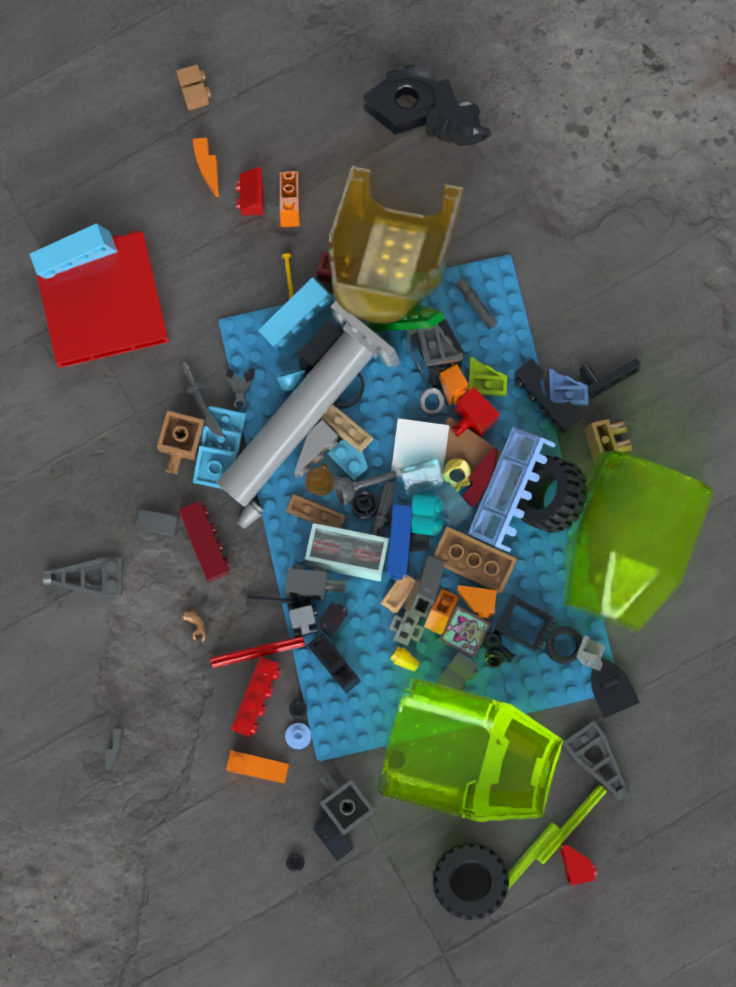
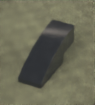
(334, 663)

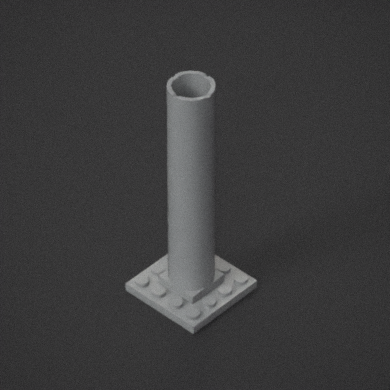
(305, 406)

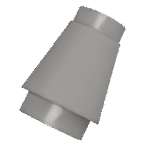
(249, 514)

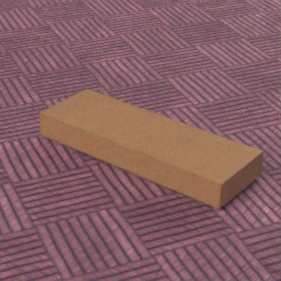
(314, 512)

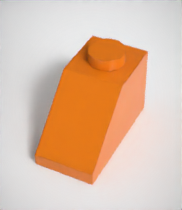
(479, 600)
(441, 611)

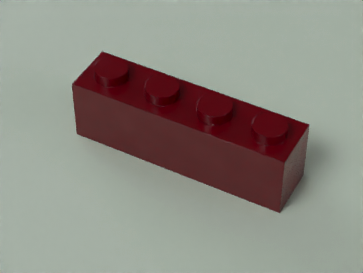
(204, 542)

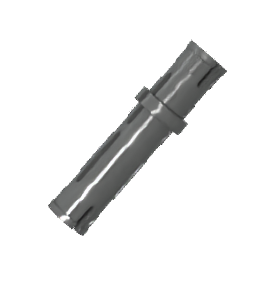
(472, 298)

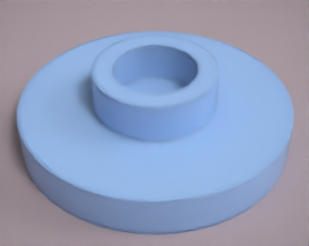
(298, 736)

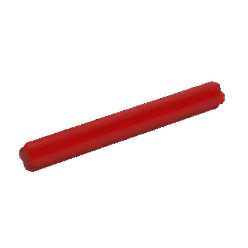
(257, 651)

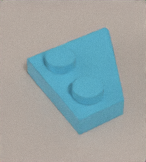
(349, 460)

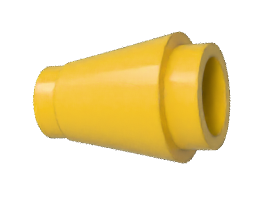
(404, 659)

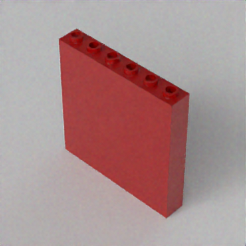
(104, 305)

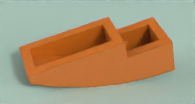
(207, 164)

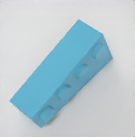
(73, 251)
(296, 313)

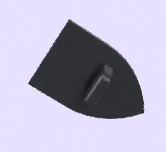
(612, 689)

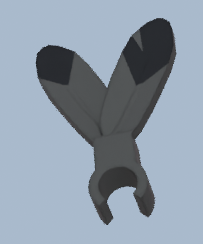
(238, 386)

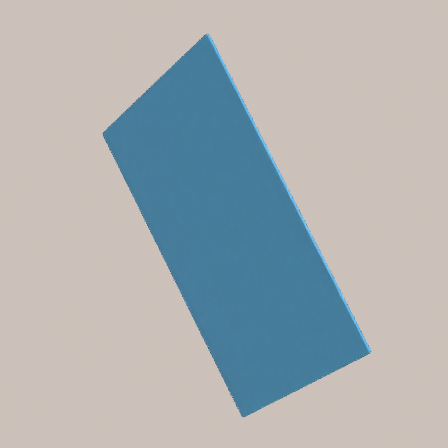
(531, 681)

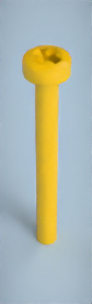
(286, 256)

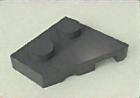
(437, 347)

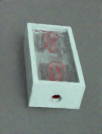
(346, 552)

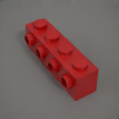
(255, 697)

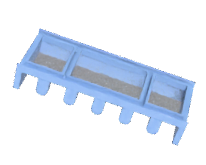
(507, 487)

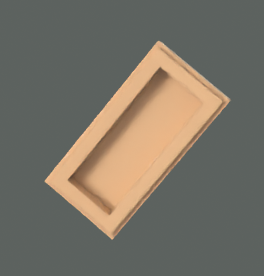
(398, 594)

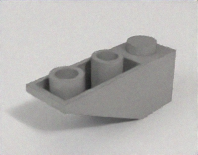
(317, 442)

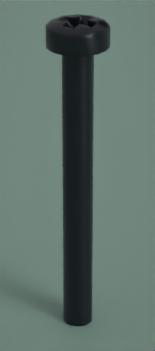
(272, 599)

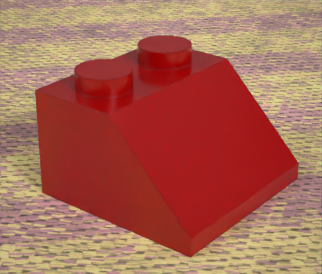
(251, 192)
(577, 867)

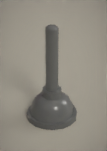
(346, 489)

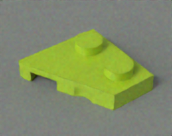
(486, 379)

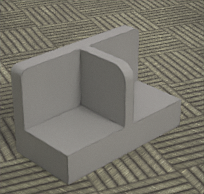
(591, 653)

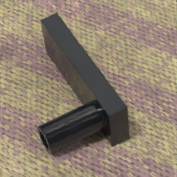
(598, 386)

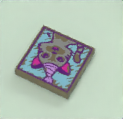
(465, 632)

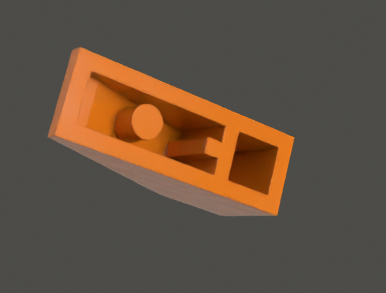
(257, 767)

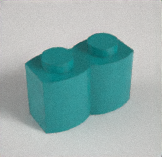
(426, 514)

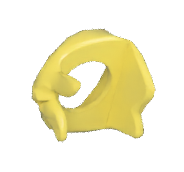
(455, 464)

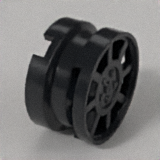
(364, 504)

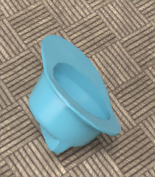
(291, 379)

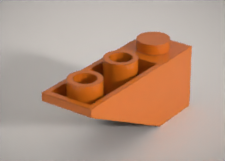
(289, 199)
(453, 384)

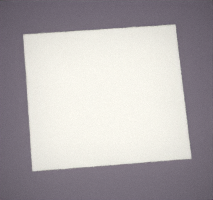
(419, 443)

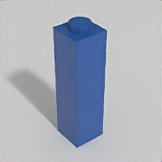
(399, 542)

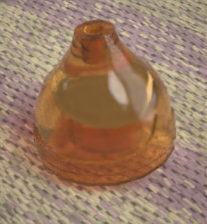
(320, 480)

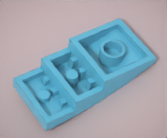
(219, 452)

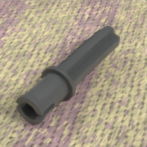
(383, 509)

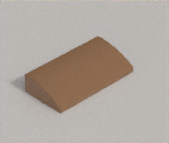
(466, 447)
(475, 559)

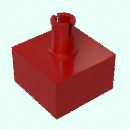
(474, 414)

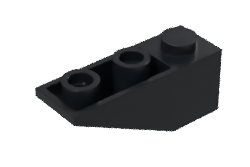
(334, 620)

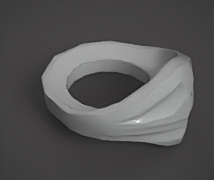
(433, 389)

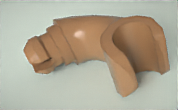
(193, 617)

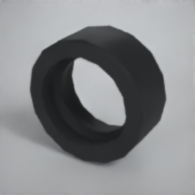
(549, 644)

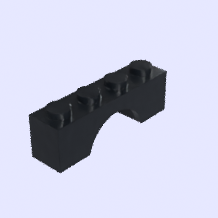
(561, 414)

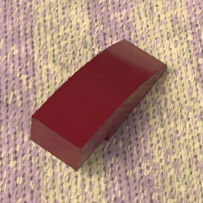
(481, 477)

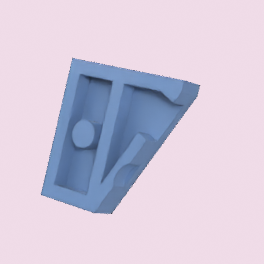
(566, 389)

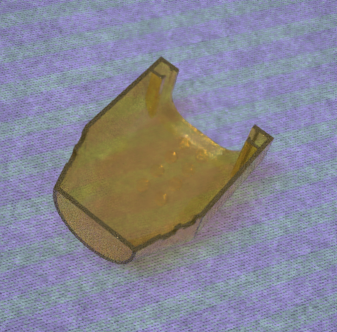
(386, 257)

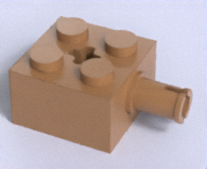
(177, 448)

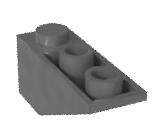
(425, 587)

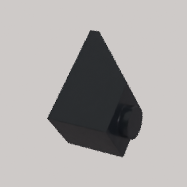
(332, 839)

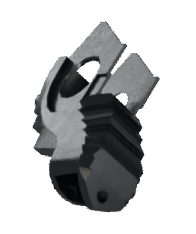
(434, 107)

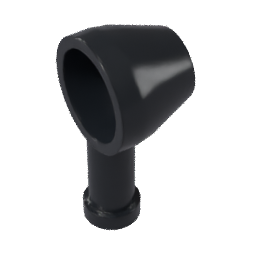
(498, 645)

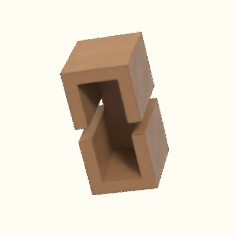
(193, 88)

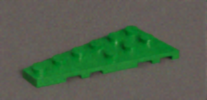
(419, 318)

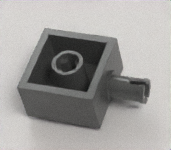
(311, 584)
(343, 794)

